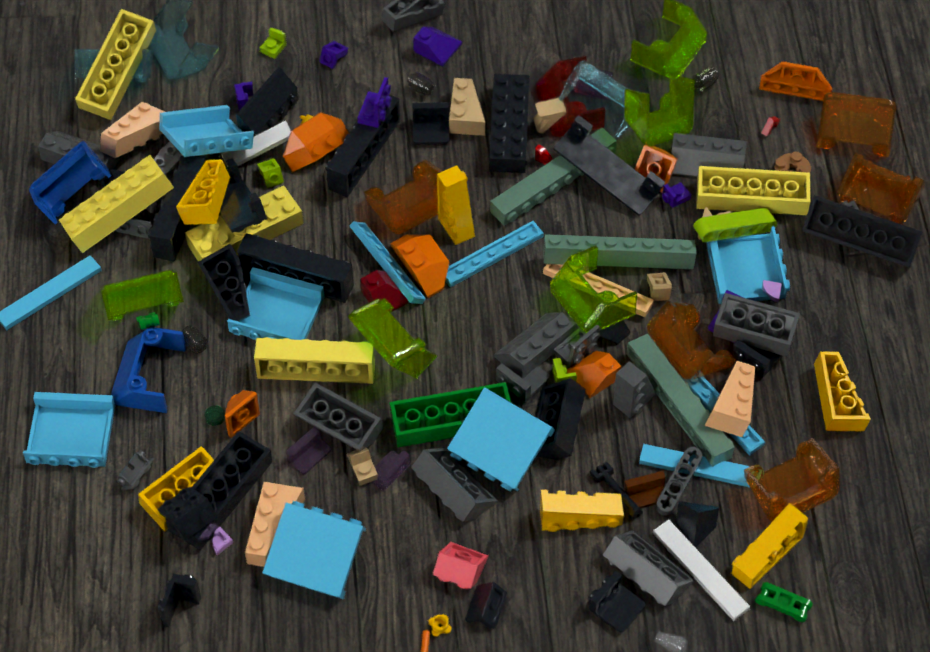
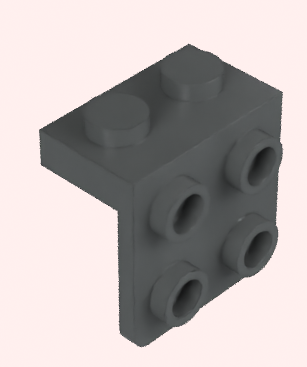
(577, 345)
(525, 387)

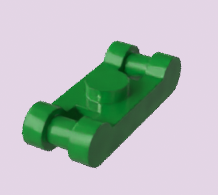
(148, 321)
(784, 601)

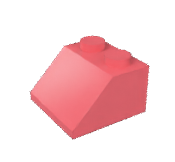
(459, 565)

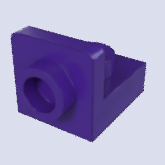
(331, 53)
(242, 92)
(675, 195)

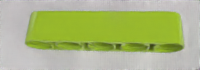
(734, 224)

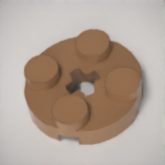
(792, 160)

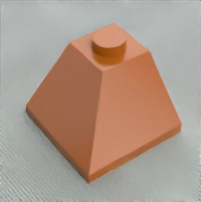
(657, 161)
(596, 372)
(241, 411)

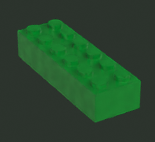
(436, 415)

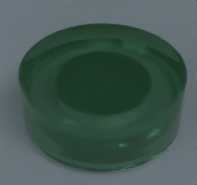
(214, 415)

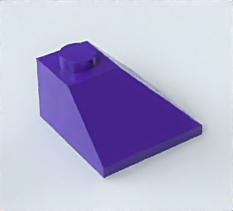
(435, 45)

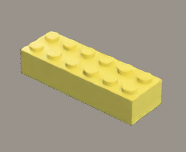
(115, 64)
(753, 189)
(116, 203)
(282, 216)
(314, 360)

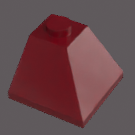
(381, 286)

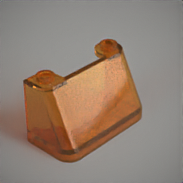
(856, 121)
(880, 189)
(409, 203)
(675, 335)
(801, 481)

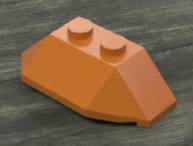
(795, 81)
(313, 140)
(423, 261)

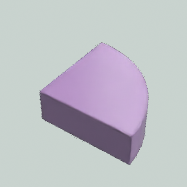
(772, 289)
(221, 540)

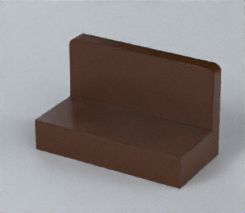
(645, 489)

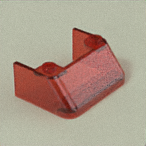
(551, 87)

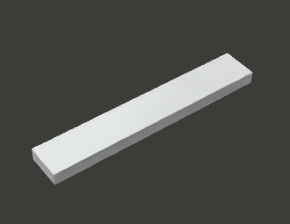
(701, 570)

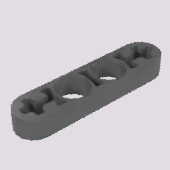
(676, 479)

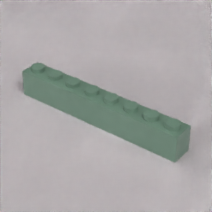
(541, 184)
(623, 251)
(679, 399)

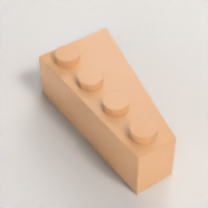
(131, 130)
(734, 403)
(267, 519)

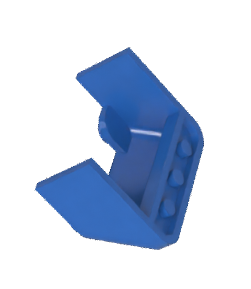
(65, 179)
(129, 387)

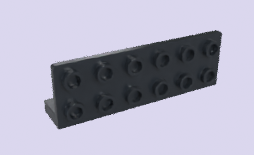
(607, 168)
(239, 205)

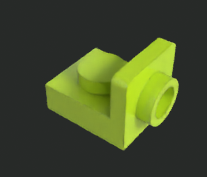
(274, 43)
(271, 172)
(560, 371)

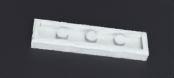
(261, 144)

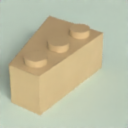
(465, 109)

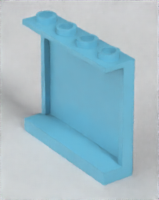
(204, 131)
(745, 262)
(278, 307)
(70, 429)
(499, 439)
(313, 549)

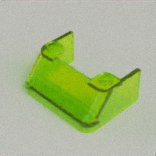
(676, 55)
(674, 116)
(141, 293)
(581, 299)
(391, 339)

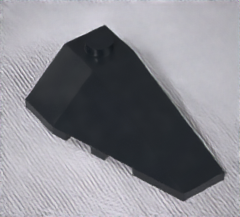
(226, 278)

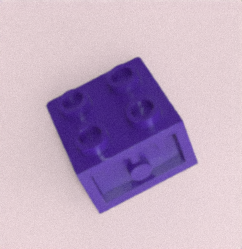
(375, 105)

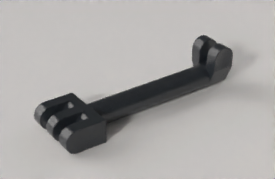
(606, 476)

